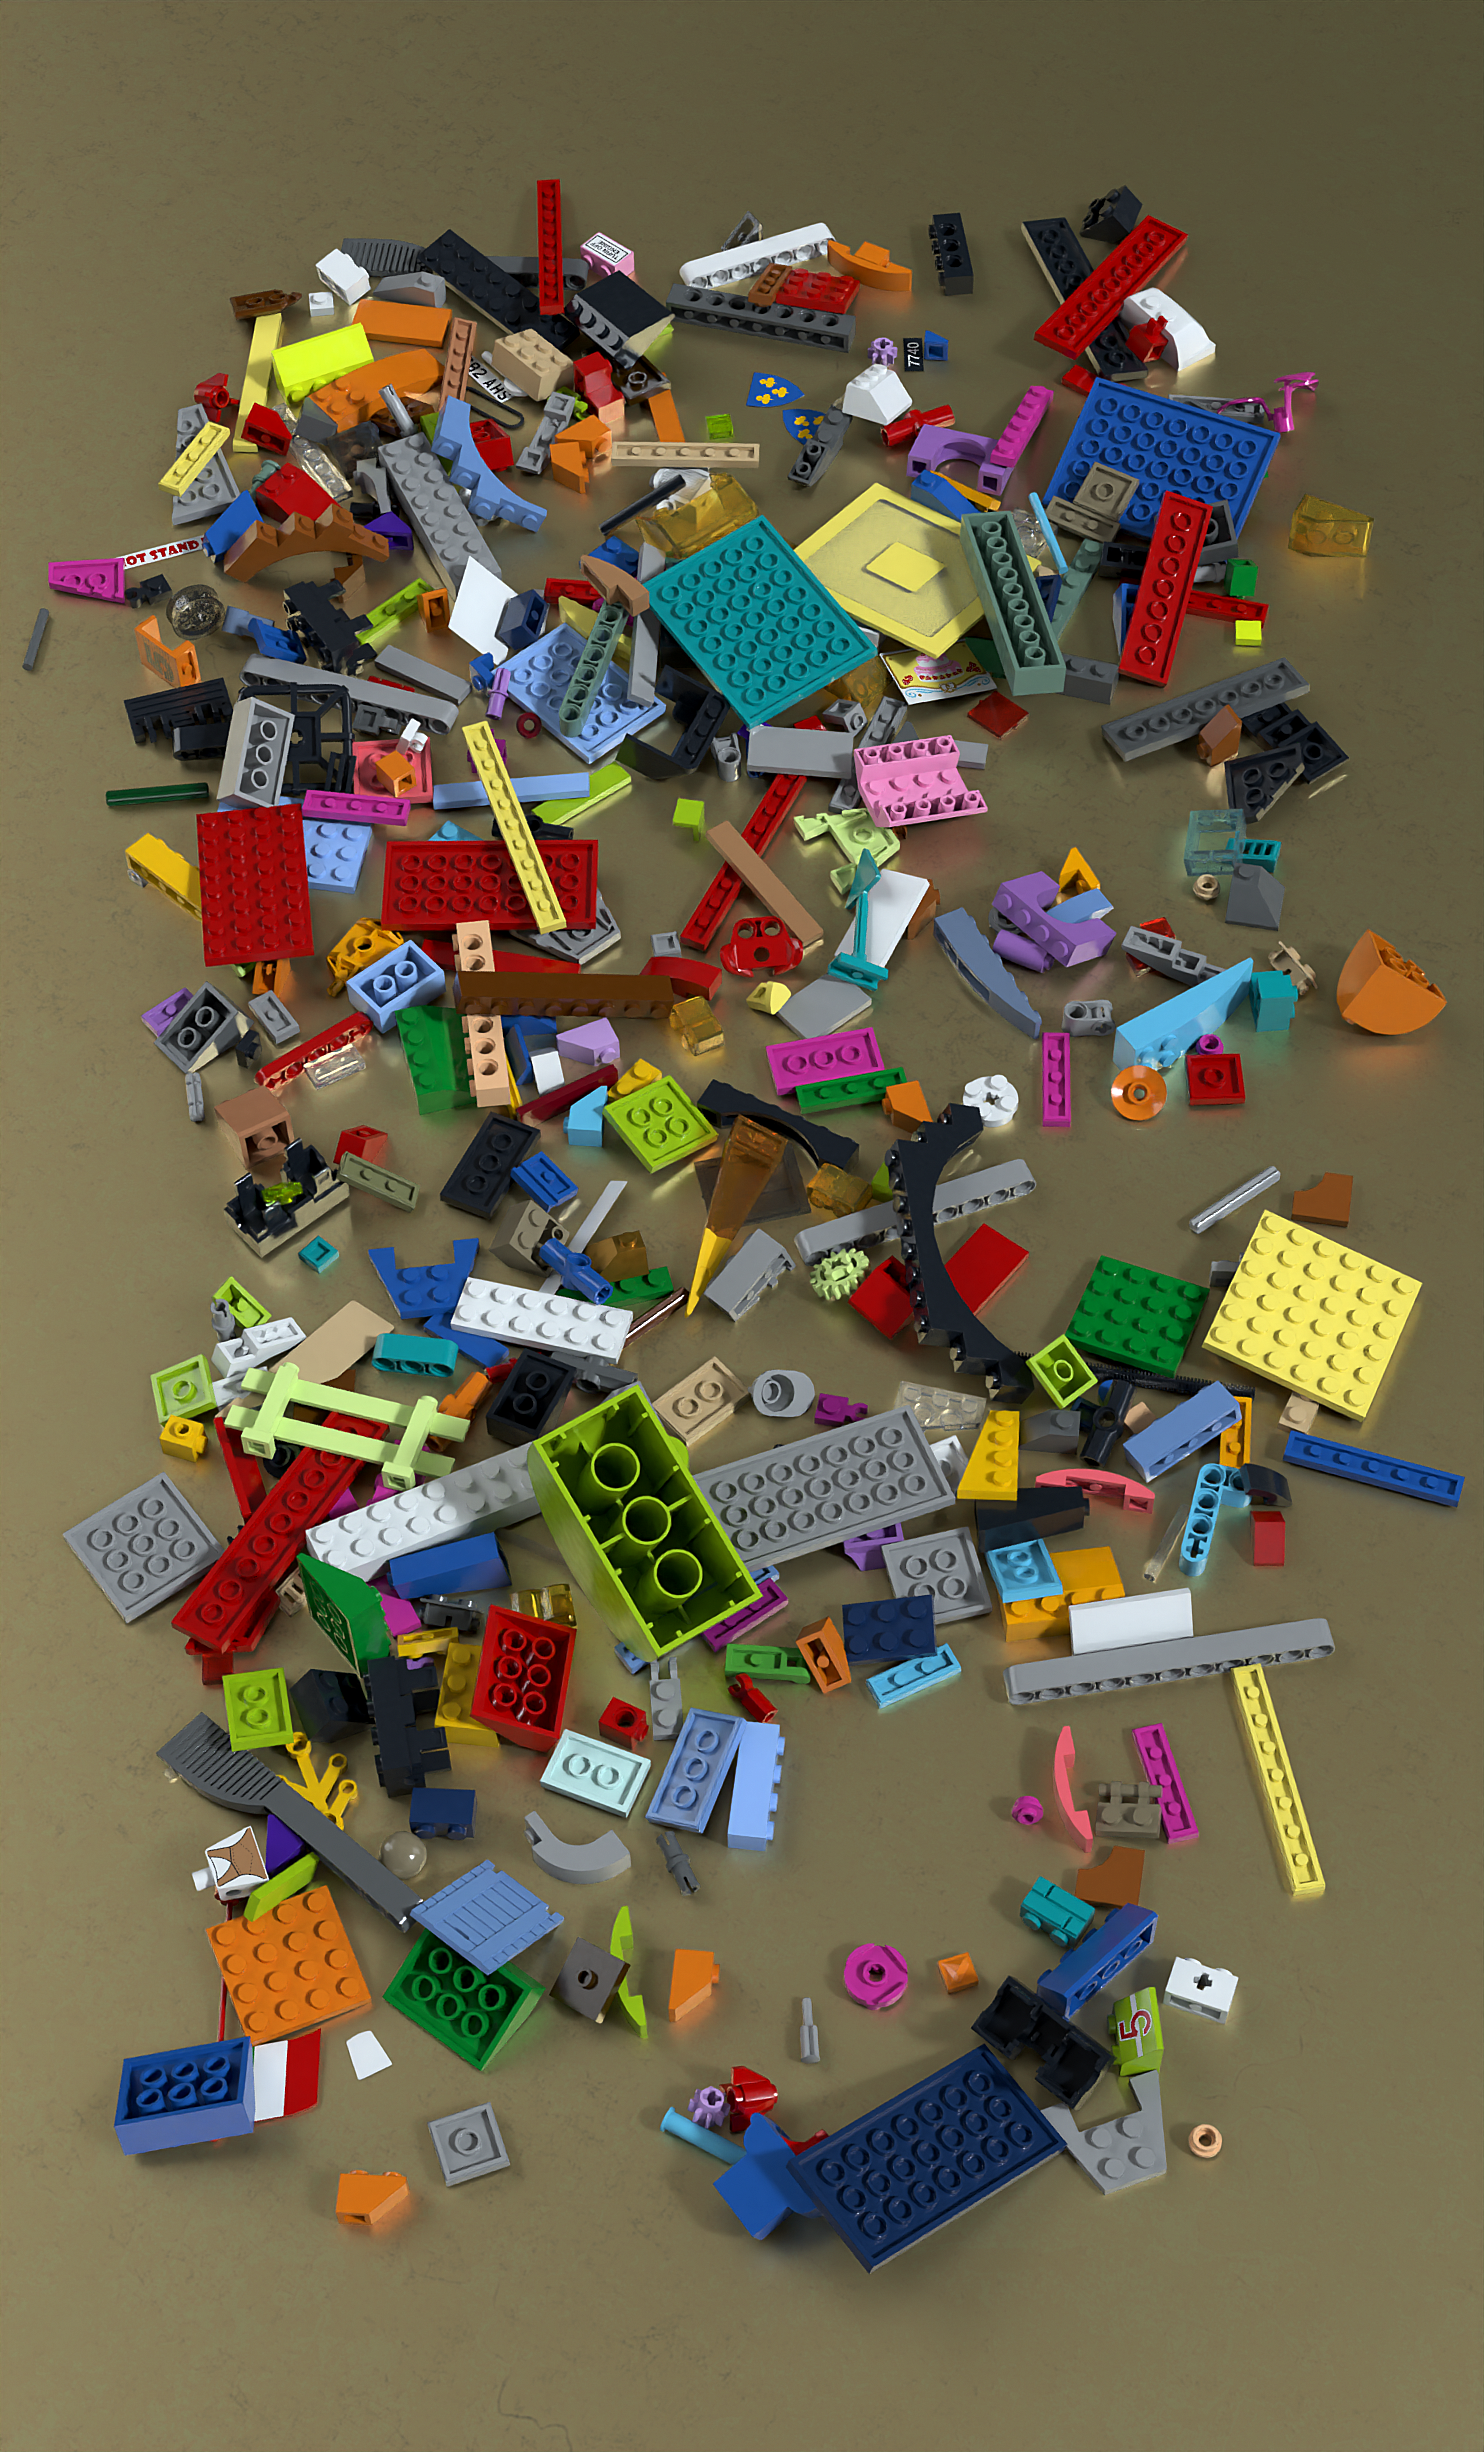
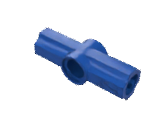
(576, 1271)

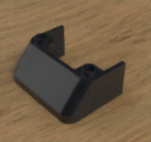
(697, 709)

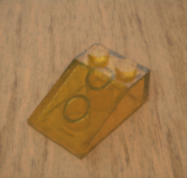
(1329, 530)

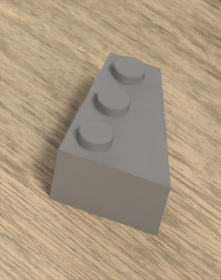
(748, 1274)

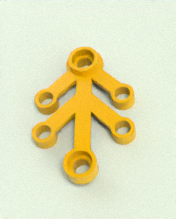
(317, 1792)

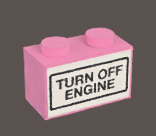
(607, 256)

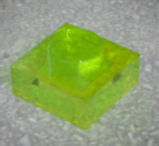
(282, 1192)

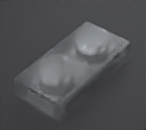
(334, 1066)

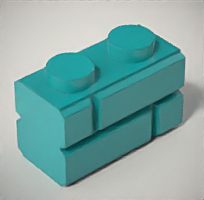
(1056, 1913)

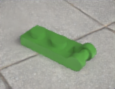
(766, 1663)

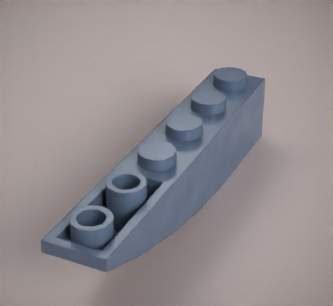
(984, 970)

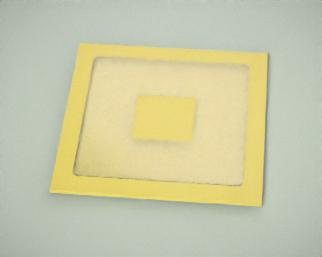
(898, 569)

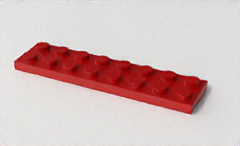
(1164, 589)

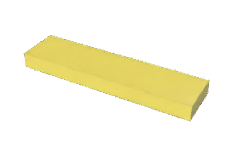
(194, 459)

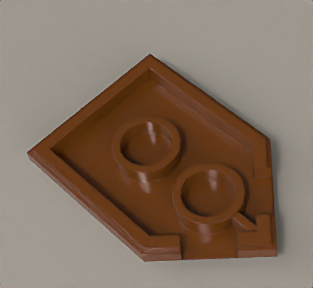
(262, 303)

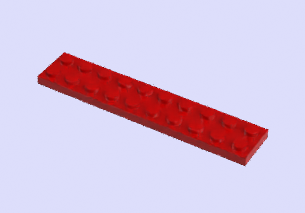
(1104, 291)
(272, 1538)

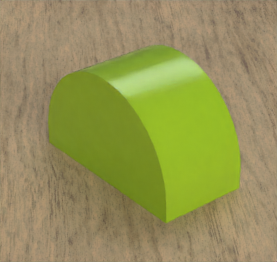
(636, 1527)

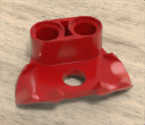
(738, 955)

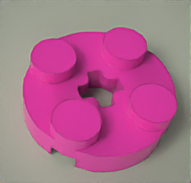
(874, 1993)

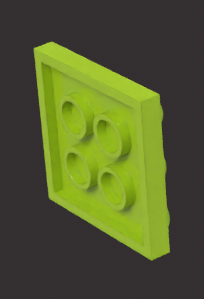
(660, 1124)

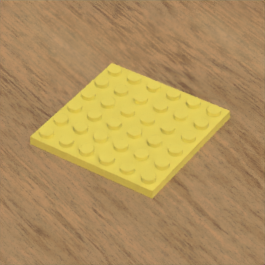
(1312, 1315)

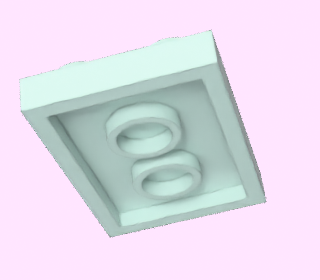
(595, 1773)

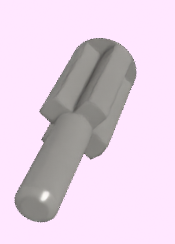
(808, 2035)

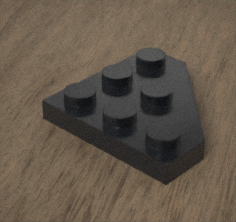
(1261, 779)

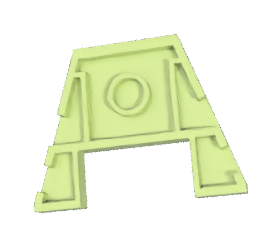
(853, 833)

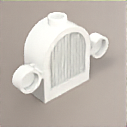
(696, 480)

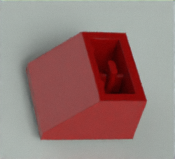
(885, 1298)

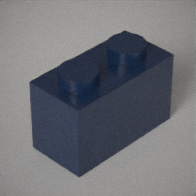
(523, 619)
(443, 1813)

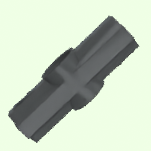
(596, 1374)

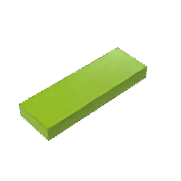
(281, 1886)

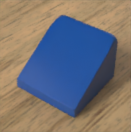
(935, 347)

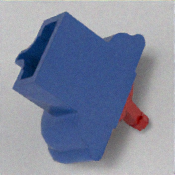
(760, 2185)

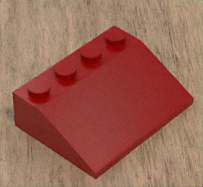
(523, 1677)

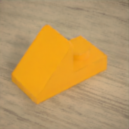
(1077, 873)

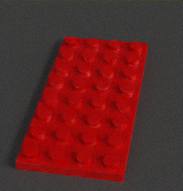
(471, 881)
(254, 885)

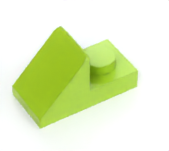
(242, 1305)

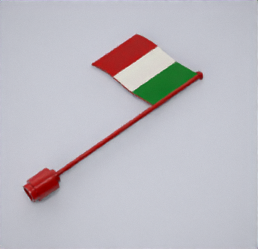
(283, 2070)

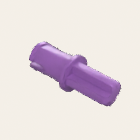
(498, 694)

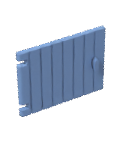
(486, 1917)

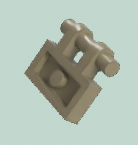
(1129, 1819)

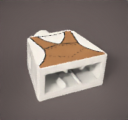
(234, 1866)

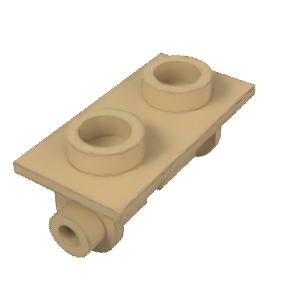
(1287, 960)

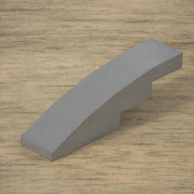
(1168, 957)

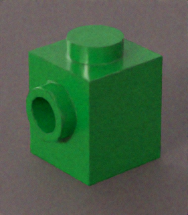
(1240, 578)

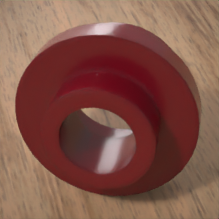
(528, 733)

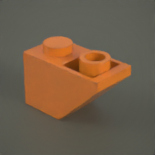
(568, 464)
(367, 2197)

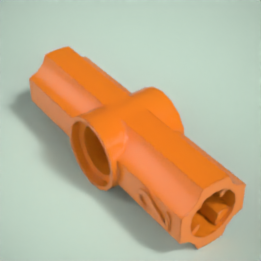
(462, 1405)

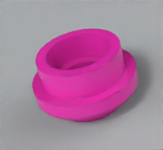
(1209, 1041)
(1027, 1810)

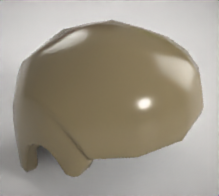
(403, 1854)

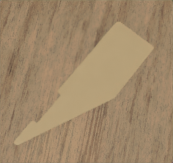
(328, 1349)

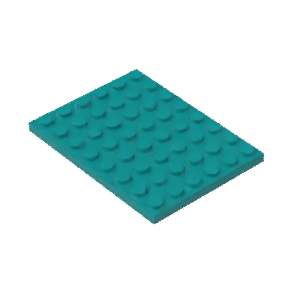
(757, 622)

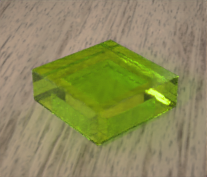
(719, 426)

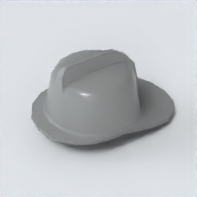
(782, 1393)

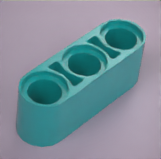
(415, 1355)

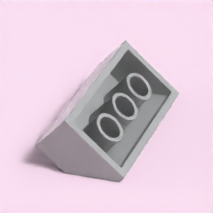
(255, 755)

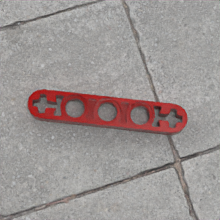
(347, 1032)

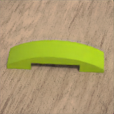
(631, 2006)

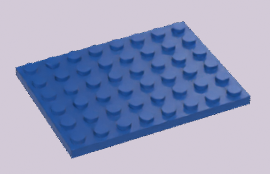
(1166, 449)

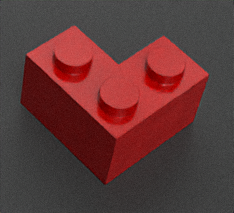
(596, 389)

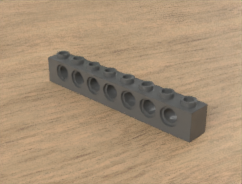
(774, 322)

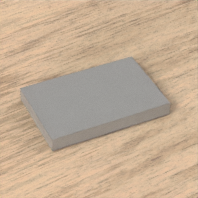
(823, 1007)

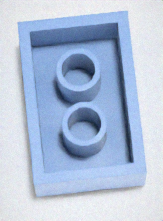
(395, 983)

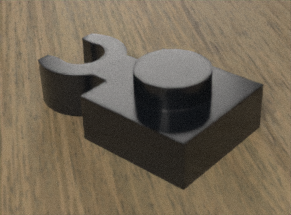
(151, 590)

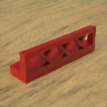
(241, 1469)

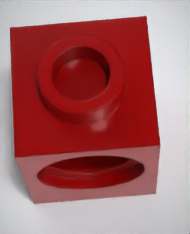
(620, 1712)

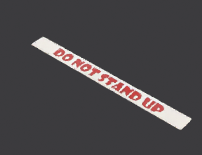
(163, 552)

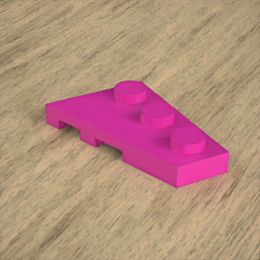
(90, 578)

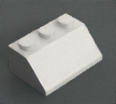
(876, 395)

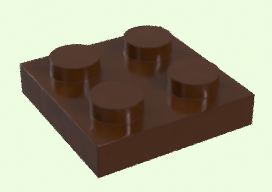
(415, 409)

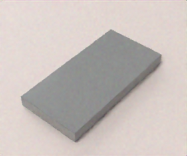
(800, 752)

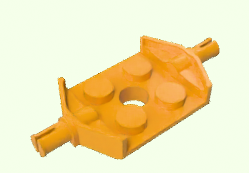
(348, 961)

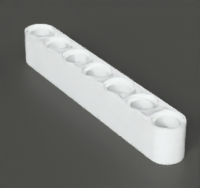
(755, 257)

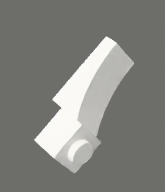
(256, 1346)

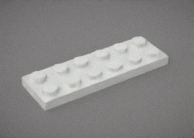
(541, 1320)

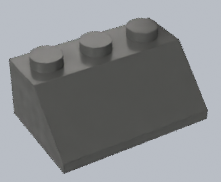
(1090, 678)

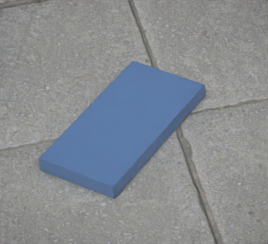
(696, 1770)

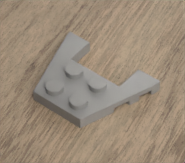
(576, 944)
(1122, 2149)

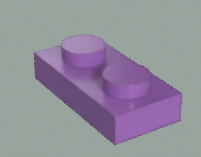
(163, 1014)

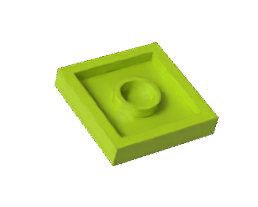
(183, 1389)

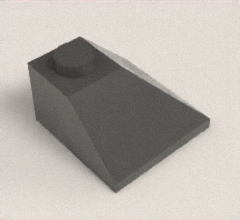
(1254, 898)

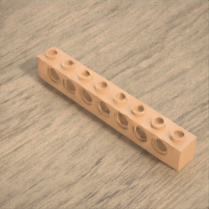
(484, 1030)

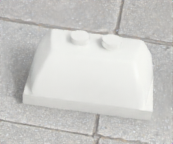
(1185, 335)

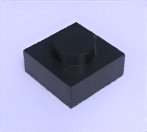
(248, 1049)

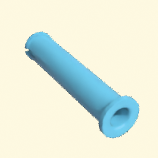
(702, 2137)

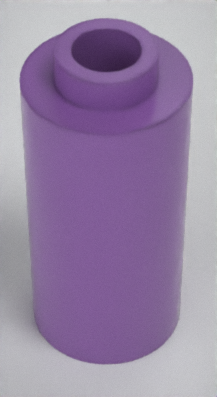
(1022, 951)

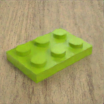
(257, 1709)

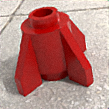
(214, 396)
(748, 2095)

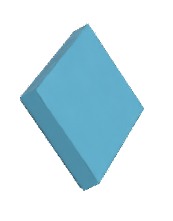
(1023, 1571)

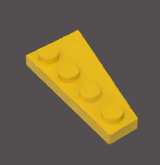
(994, 1461)

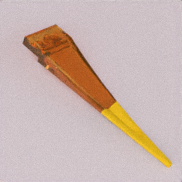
(743, 1172)

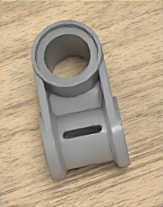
(727, 757)
(1086, 1018)

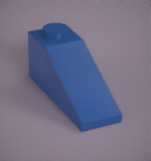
(940, 496)
(1122, 609)

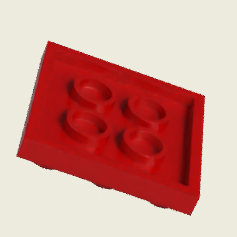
(818, 291)

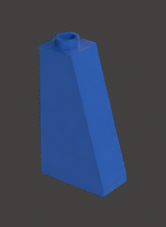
(451, 1568)

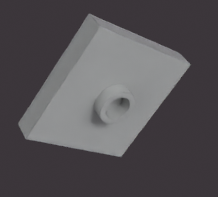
(468, 2144)

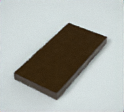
(638, 382)

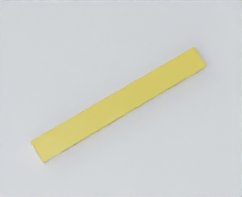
(257, 374)
(1277, 1780)

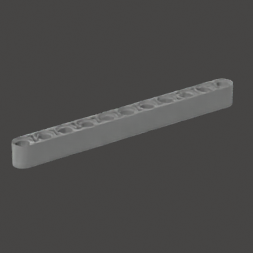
(1167, 1661)

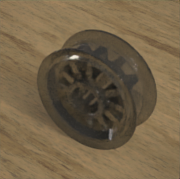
(195, 612)

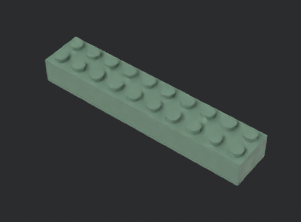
(1012, 603)

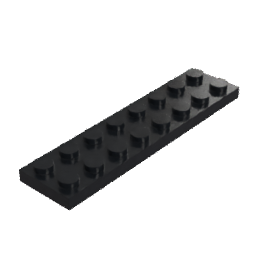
(493, 290)

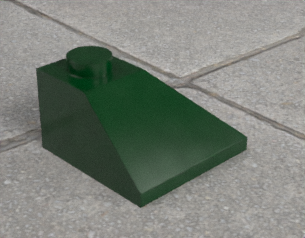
(986, 654)

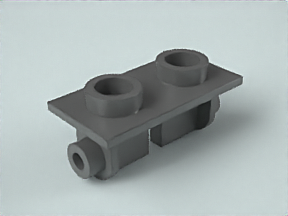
(462, 1614)

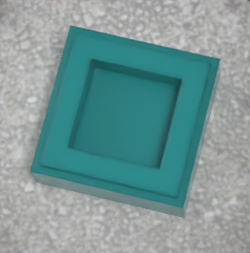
(318, 1254)

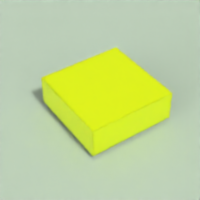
(1248, 633)

